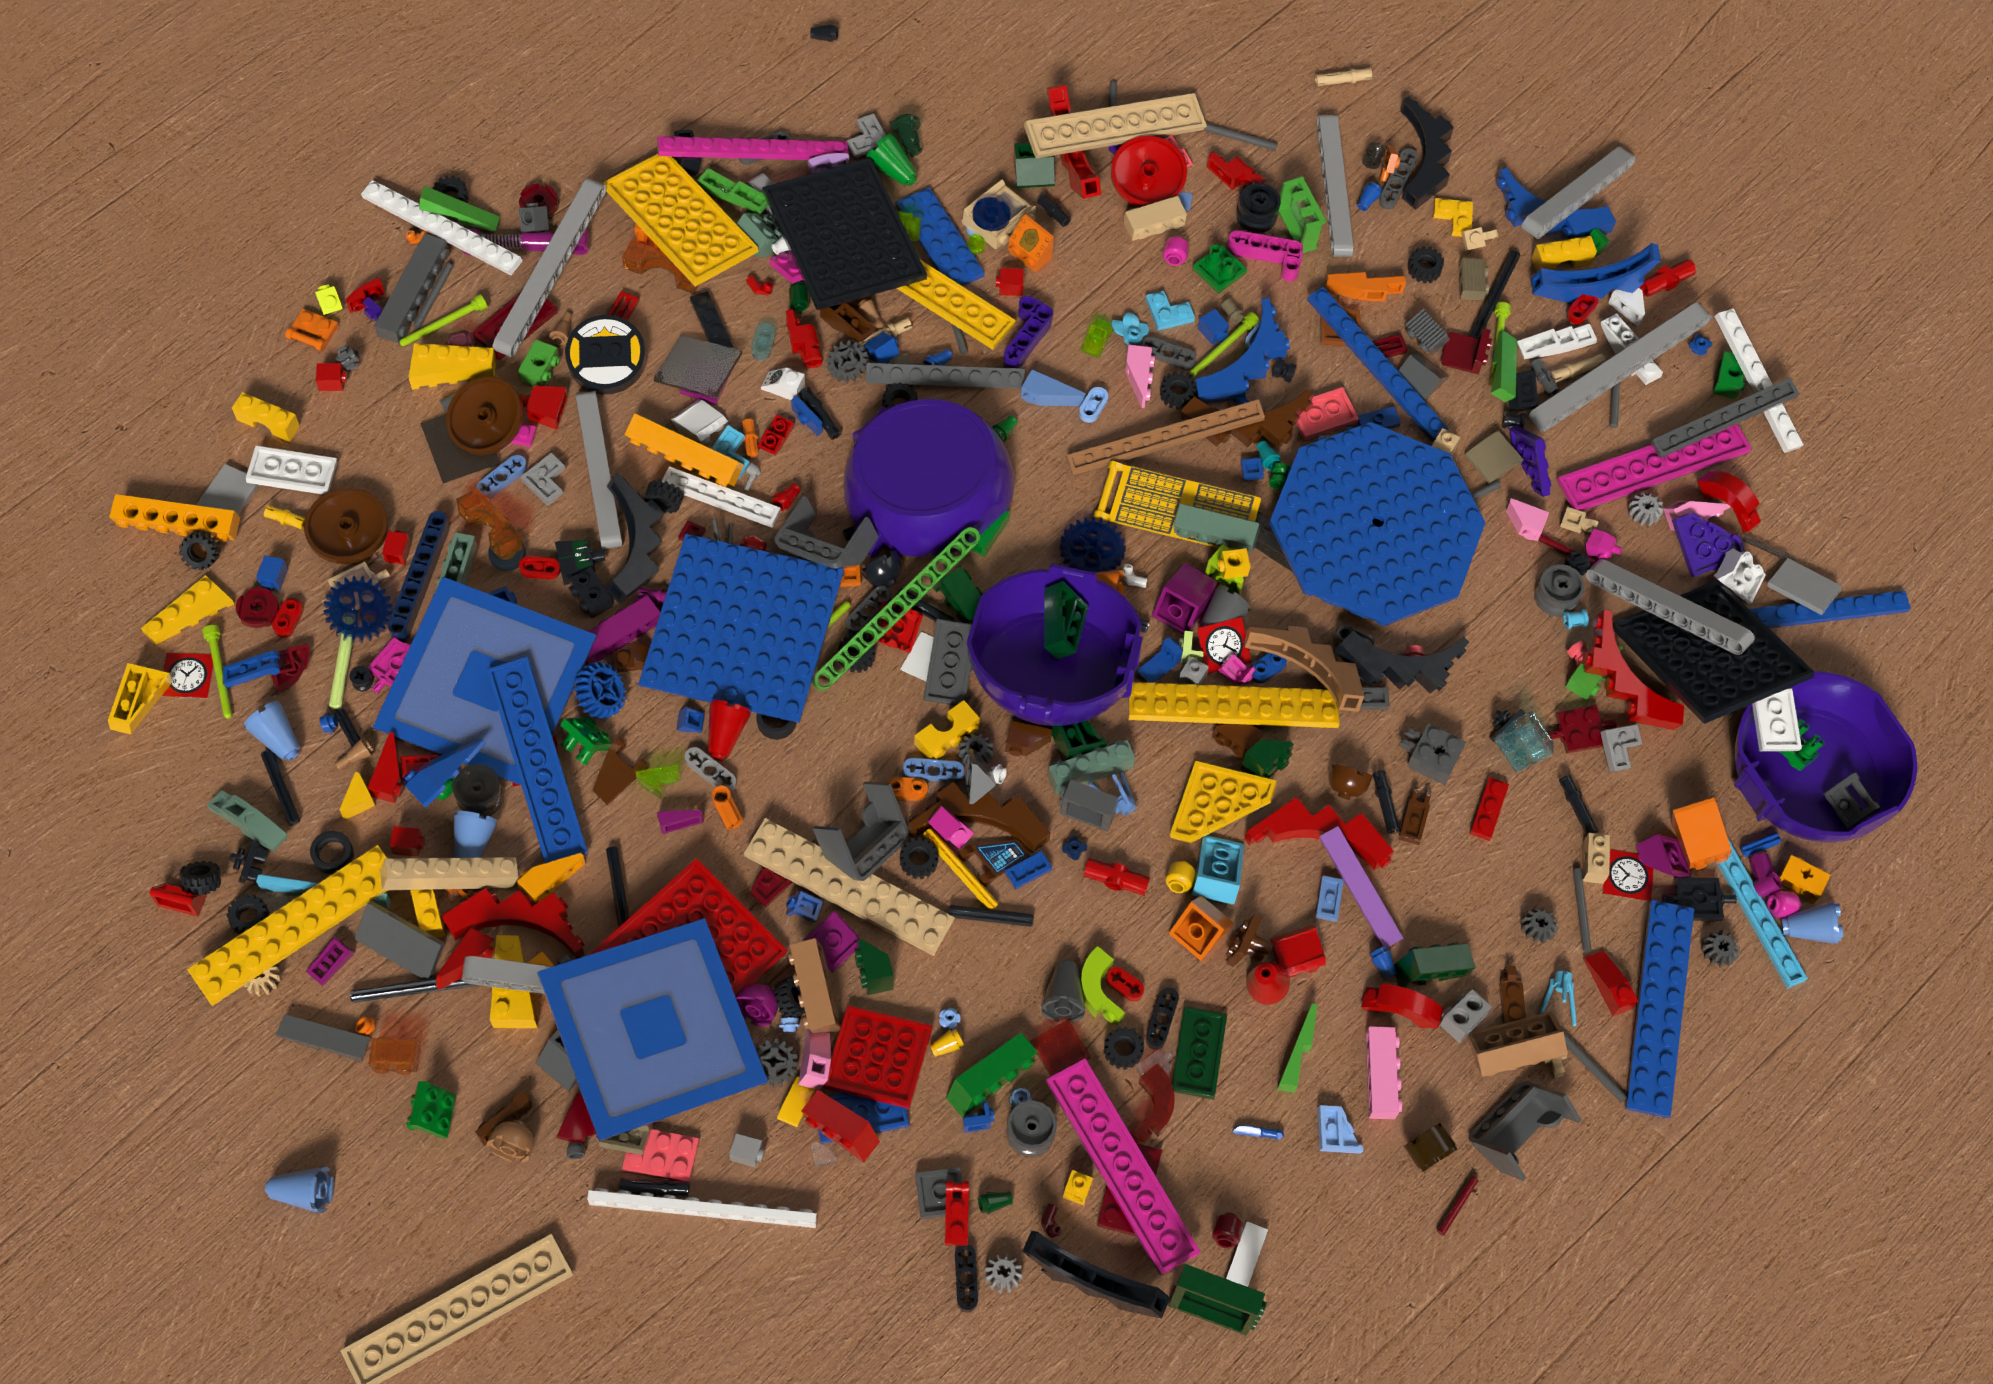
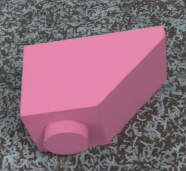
(1527, 519)

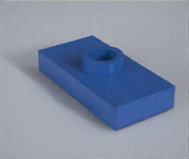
(806, 415)
(1386, 418)
(1028, 870)

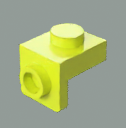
(328, 299)

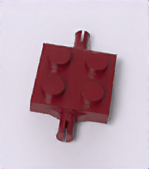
(1580, 728)

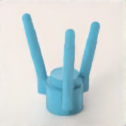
(1563, 984)

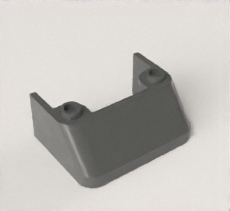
(800, 541)
(874, 843)
(1516, 1120)

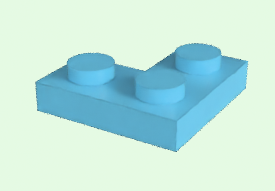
(1166, 315)
(728, 444)

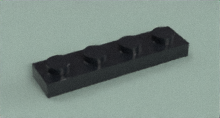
(710, 319)

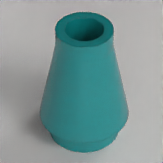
(1268, 455)

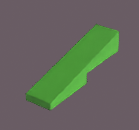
(727, 190)
(467, 214)
(1505, 361)
(1303, 1044)

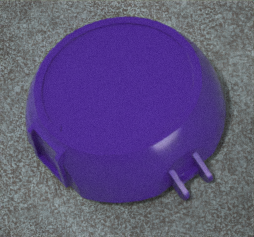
(926, 476)
(1021, 674)
(1858, 738)

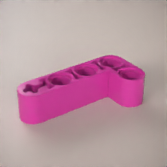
(1285, 251)

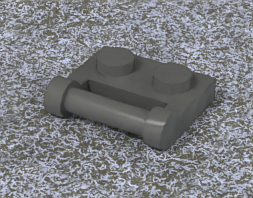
(1845, 803)

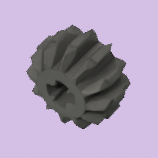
(983, 747)
(1531, 925)
(1712, 948)

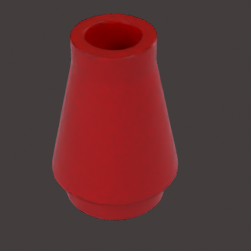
(786, 497)

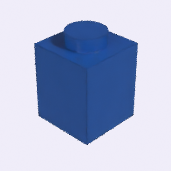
(1213, 326)
(882, 348)
(272, 573)

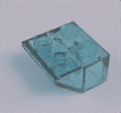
(1525, 742)

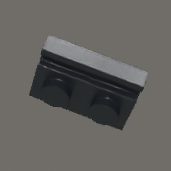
(1526, 392)

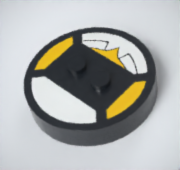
(605, 354)

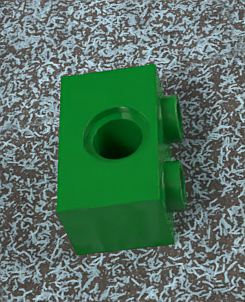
(1725, 383)

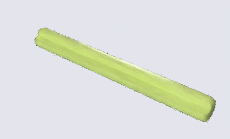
(341, 670)

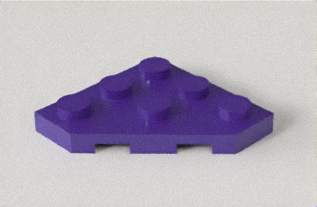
(1534, 463)
(1703, 543)

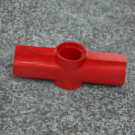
(1668, 277)
(1116, 876)

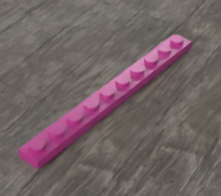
(747, 148)

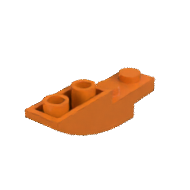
(1358, 286)

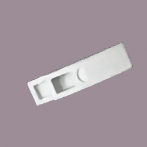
(1621, 337)

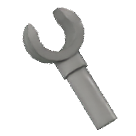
(754, 473)

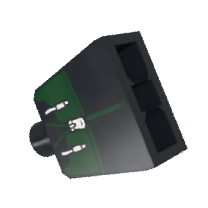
(576, 557)

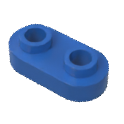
(1269, 666)

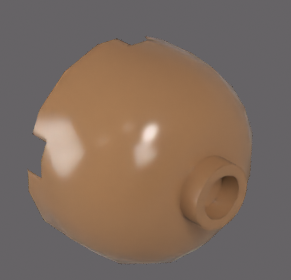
(511, 1141)

